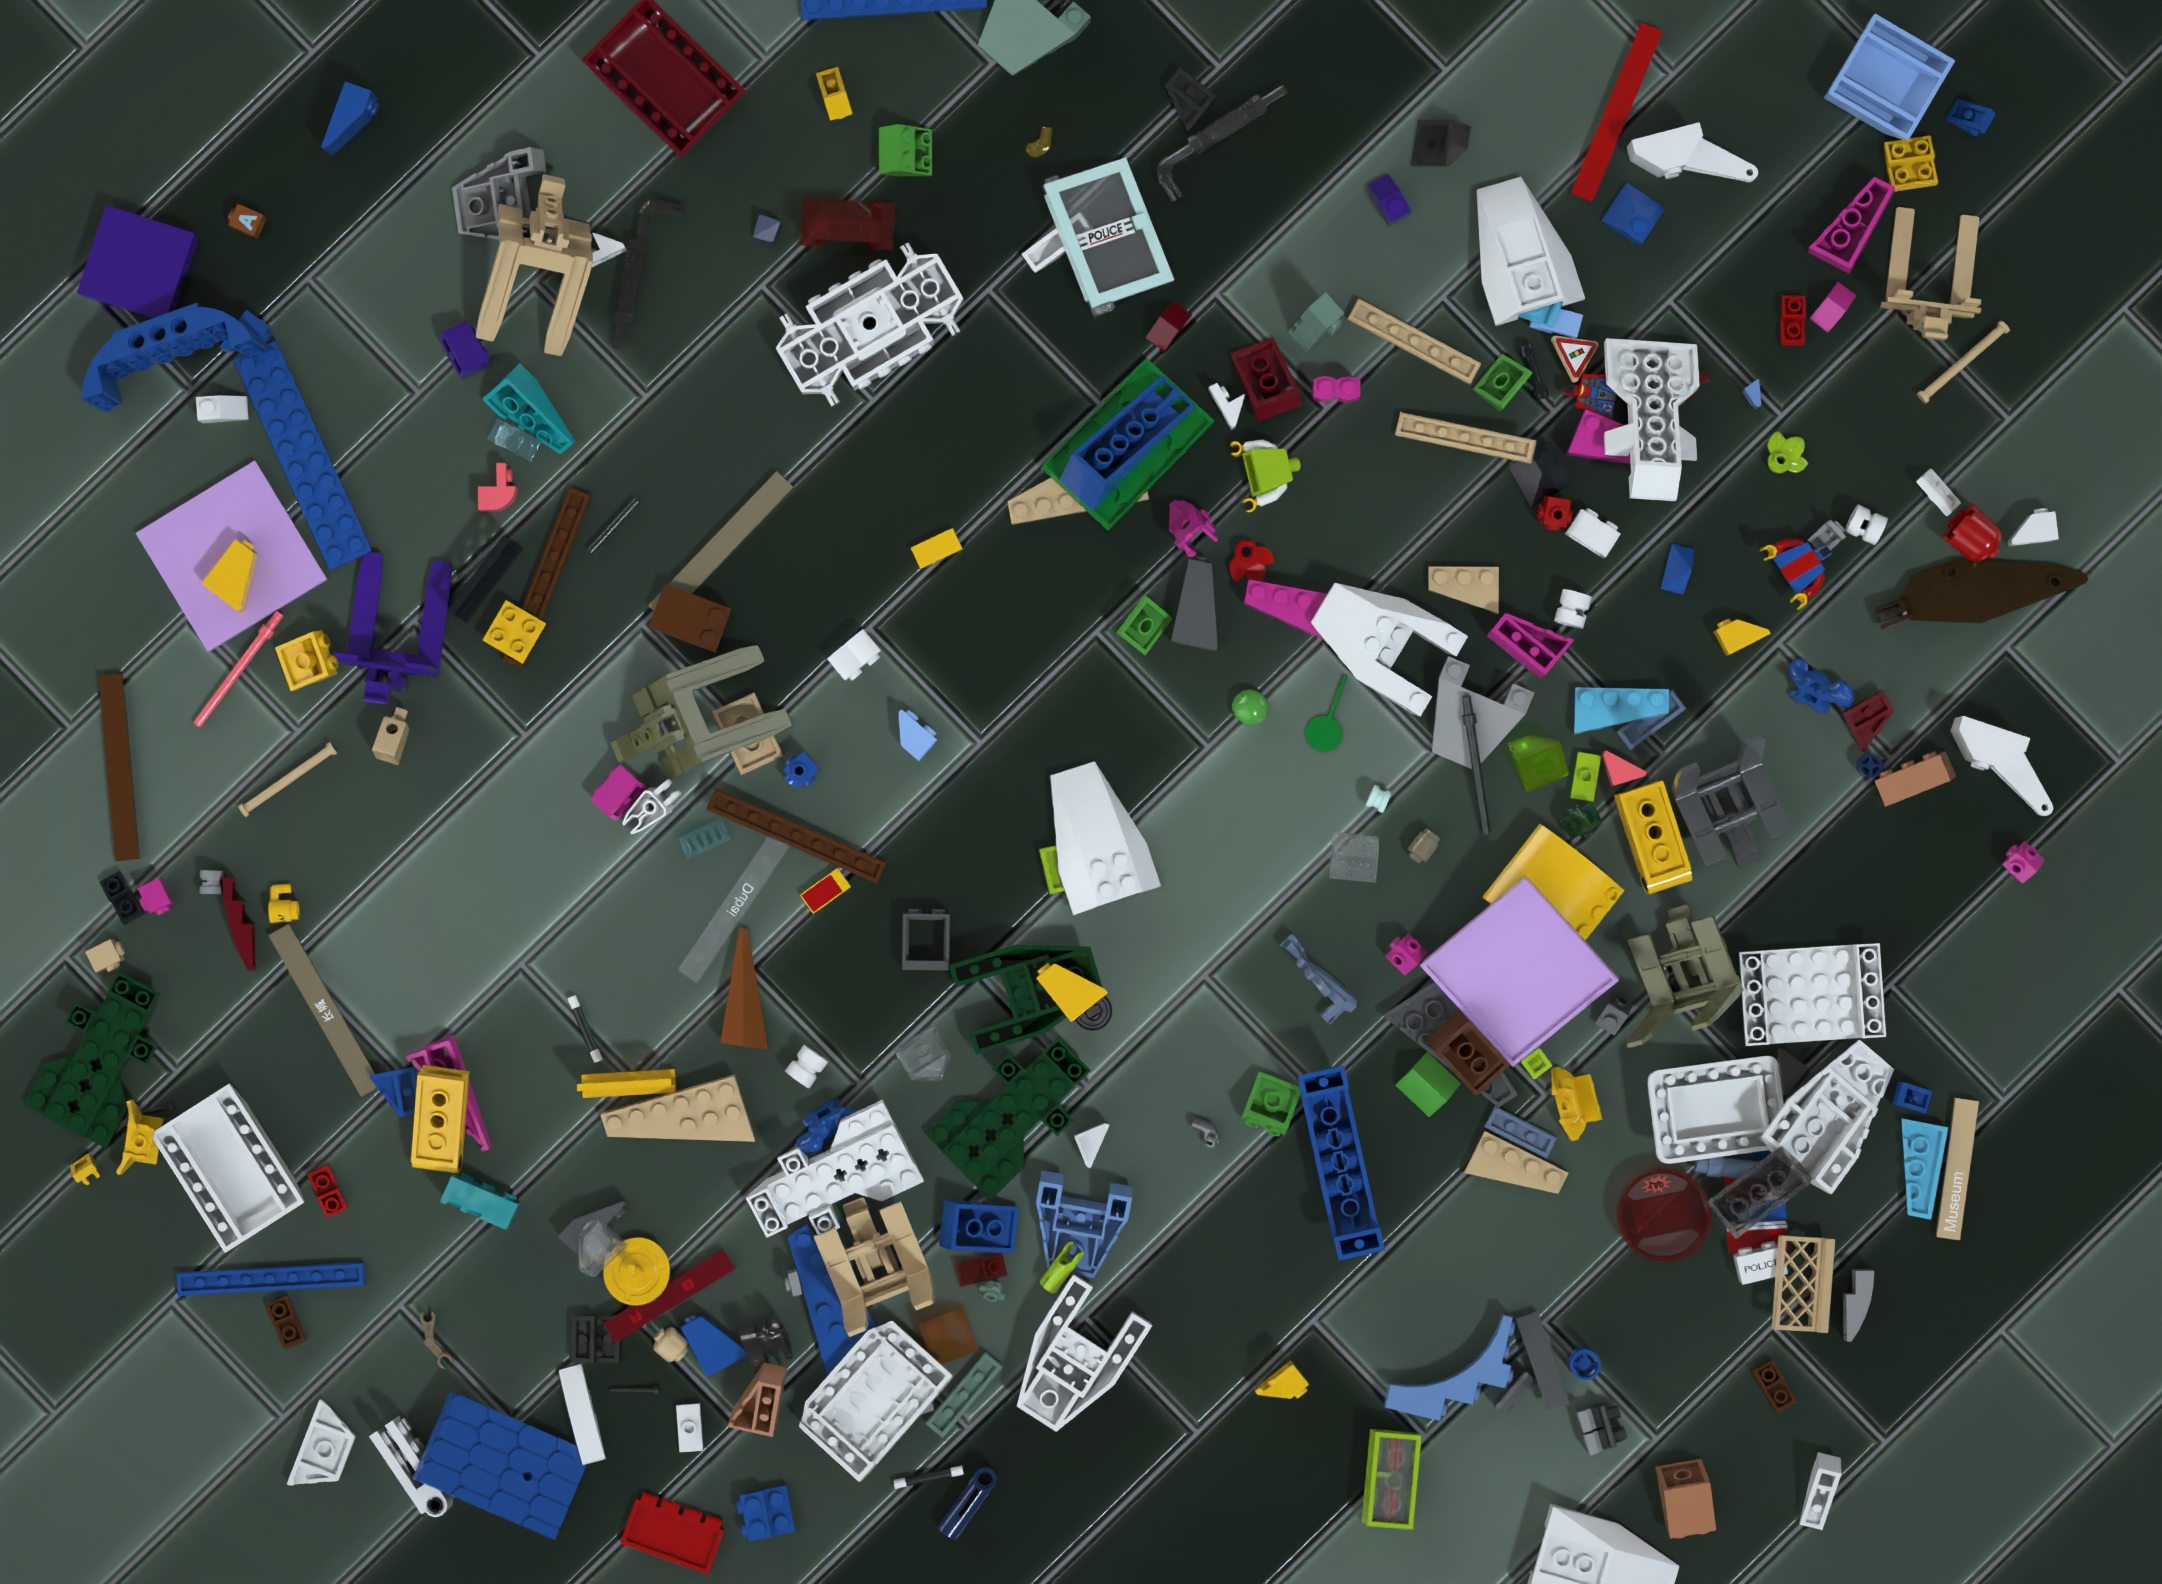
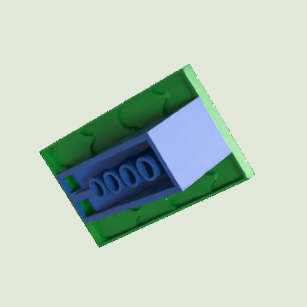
(1127, 444)

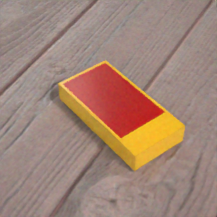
(825, 890)

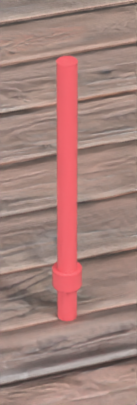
(265, 632)

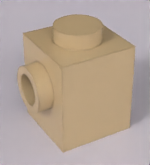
(106, 956)

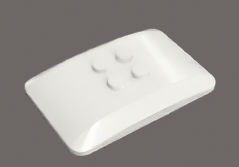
(1713, 1108)

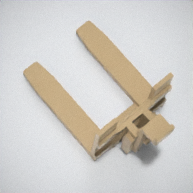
(567, 255)
(872, 1252)

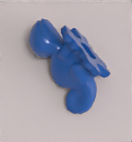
(1816, 688)
(822, 1126)

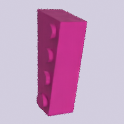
(1848, 234)
(1589, 438)

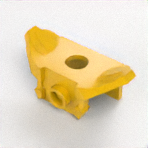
(1575, 1101)
(139, 1138)

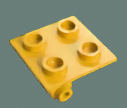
(514, 631)

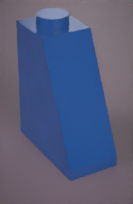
(711, 1344)

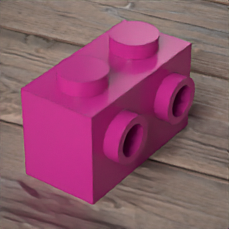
(618, 792)

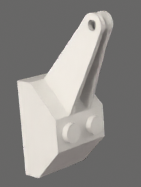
(1685, 149)
(2003, 753)

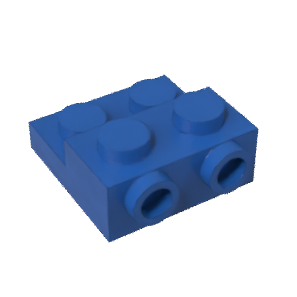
(766, 1513)

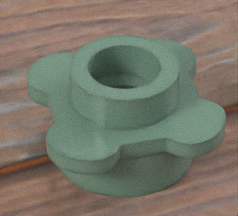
(992, 1291)

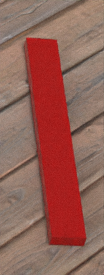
(1616, 112)

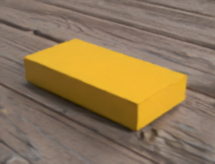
(936, 548)

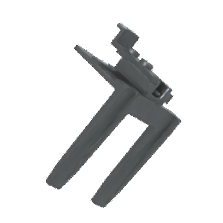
(1732, 813)

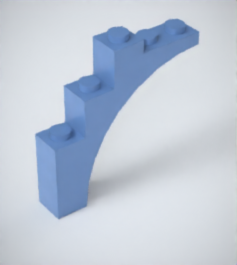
(1487, 1368)

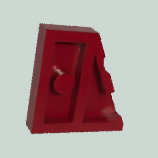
(1867, 718)

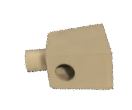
(390, 746)

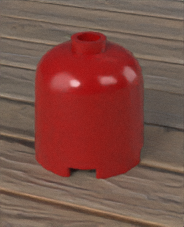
(1973, 534)

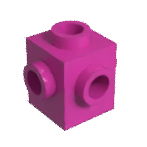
(2023, 861)
(1405, 953)

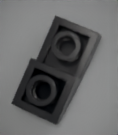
(122, 897)

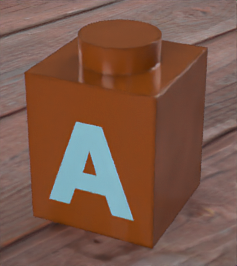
(246, 221)

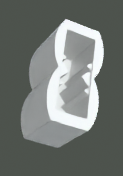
(1593, 533)
(854, 655)

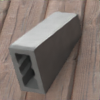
(1196, 610)

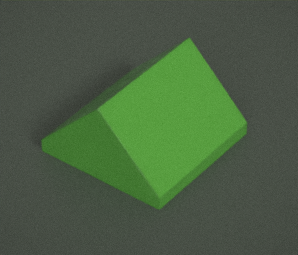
(1502, 382)
(1144, 625)
(1428, 1084)

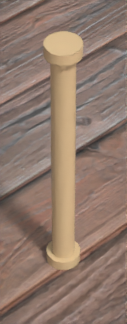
(1963, 361)
(287, 779)

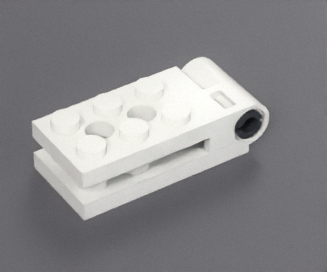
(410, 1450)

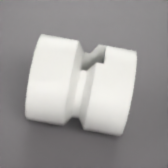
(1873, 528)
(1572, 608)
(806, 1066)

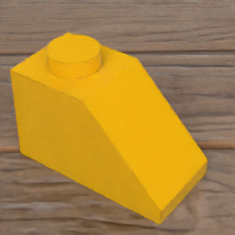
(834, 93)
(1738, 635)

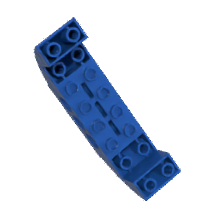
(160, 341)

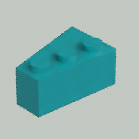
(481, 1200)

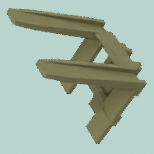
(699, 743)
(1687, 958)

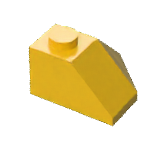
(1284, 1383)

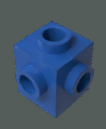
(809, 767)

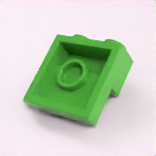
(1271, 1104)

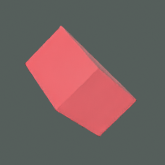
(1619, 770)

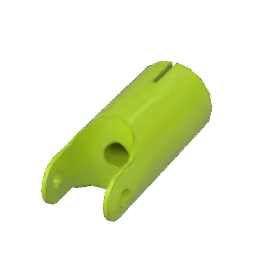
(1060, 1269)

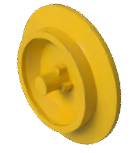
(638, 1272)

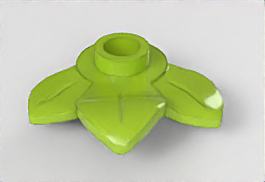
(1788, 451)

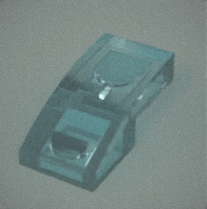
(514, 440)

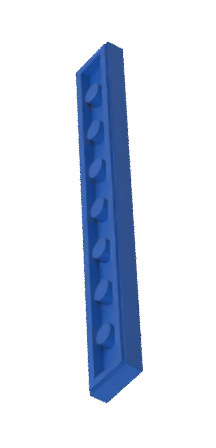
(270, 1279)

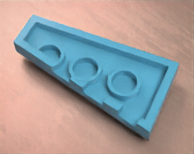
(1616, 706)

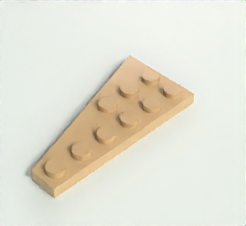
(1045, 502)

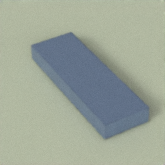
(1638, 730)
(1520, 1132)

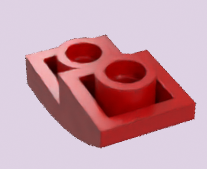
(1792, 321)
(327, 1190)

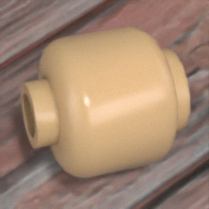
(670, 1344)

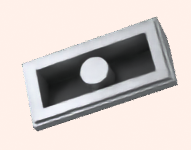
(1515, 1392)

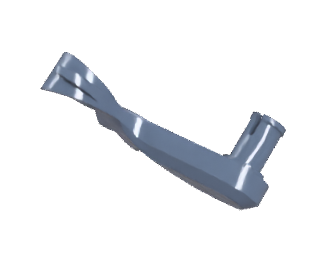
(1342, 998)

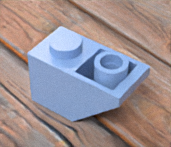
(913, 737)

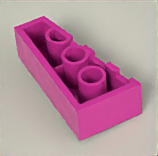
(1285, 603)

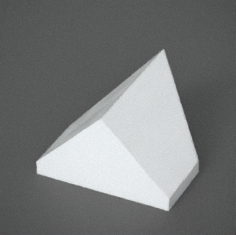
(1090, 1141)

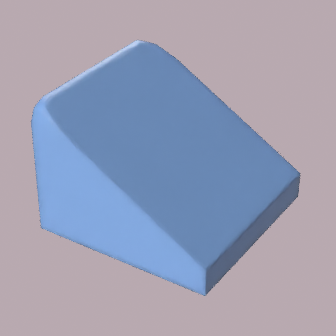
(1752, 394)

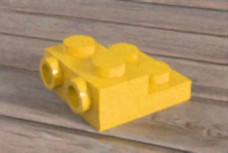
(307, 660)

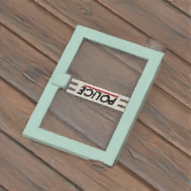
(1107, 234)

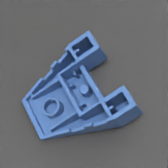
(1085, 1222)

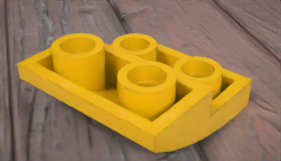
(1911, 163)

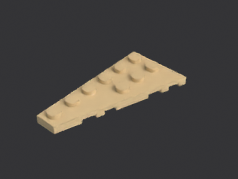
(694, 1113)

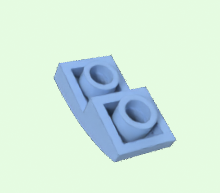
(1566, 324)

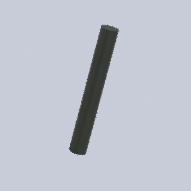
(613, 526)

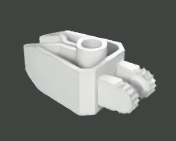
(651, 806)

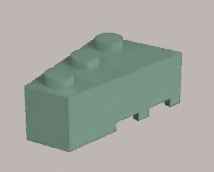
(1316, 322)

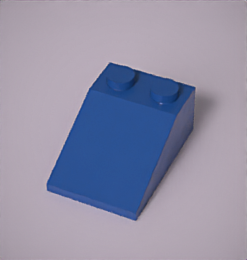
(350, 115)
(978, 1226)

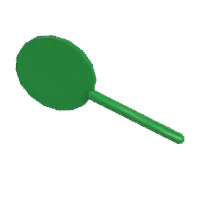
(1323, 731)

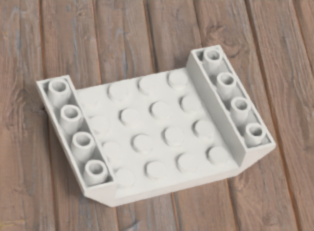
(1812, 994)

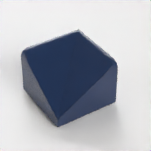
(767, 229)

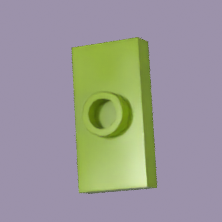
(1585, 776)
(1050, 865)

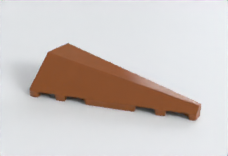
(743, 1013)

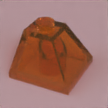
(948, 1335)

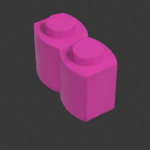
(1328, 389)

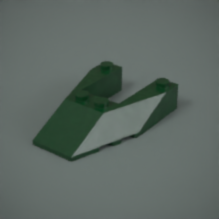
(1030, 1003)

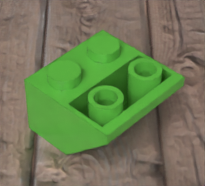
(905, 151)

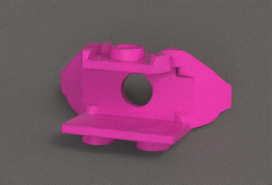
(1199, 520)

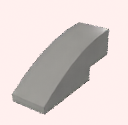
(1857, 1303)

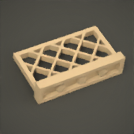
(1818, 1284)

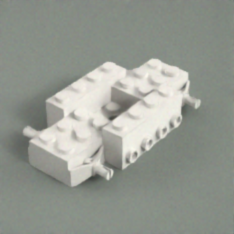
(840, 343)

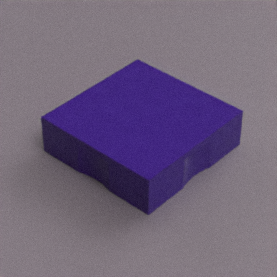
(137, 263)

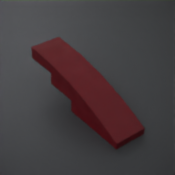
(242, 933)

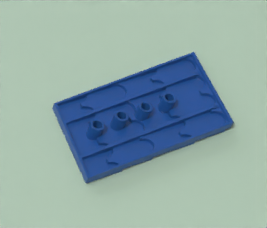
(501, 1465)

